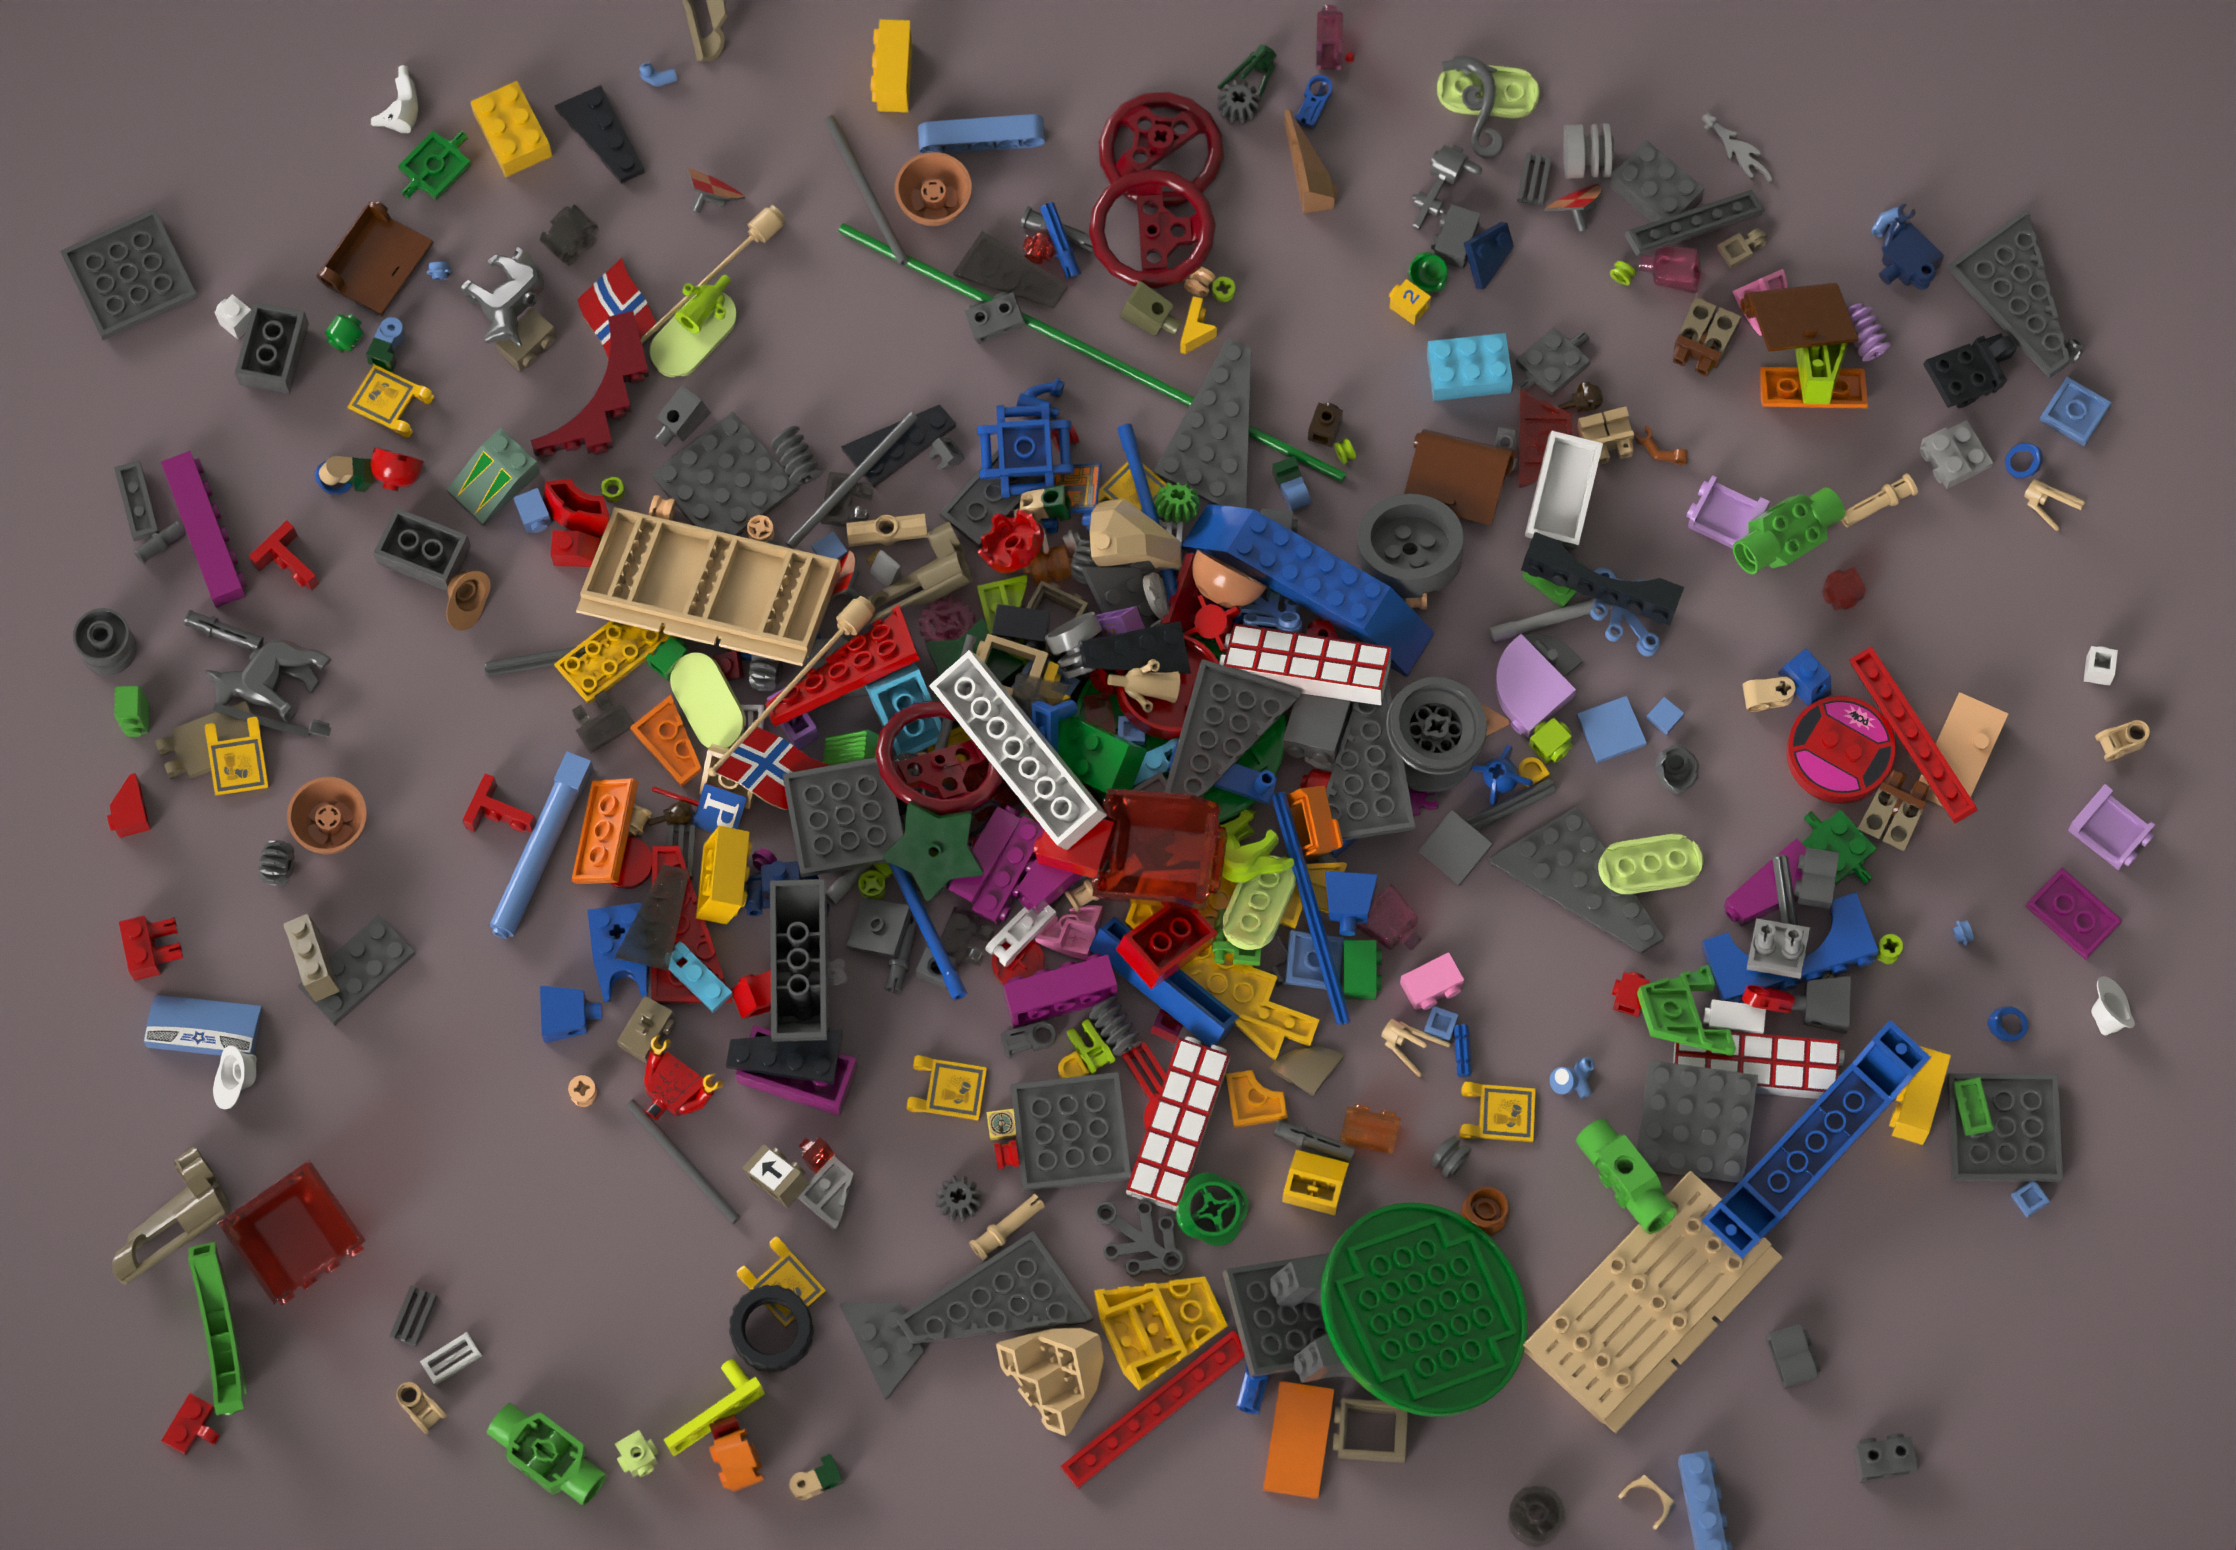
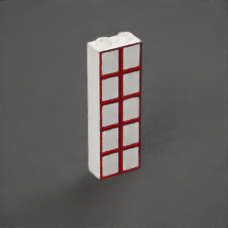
(1310, 662)
(1782, 1062)
(1178, 1123)

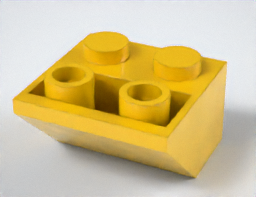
(1315, 1182)

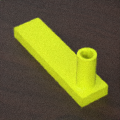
(746, 1393)

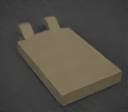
(191, 743)

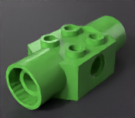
(1788, 530)
(1627, 1175)
(546, 1454)

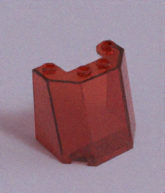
(1163, 850)
(292, 1233)

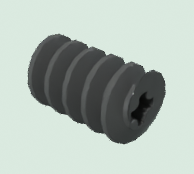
(794, 458)
(1113, 1028)

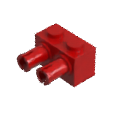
(139, 947)

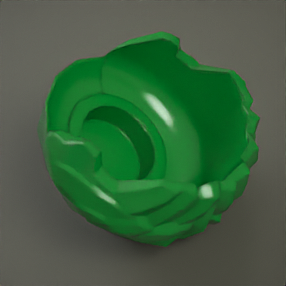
(1428, 272)

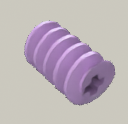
(1868, 342)

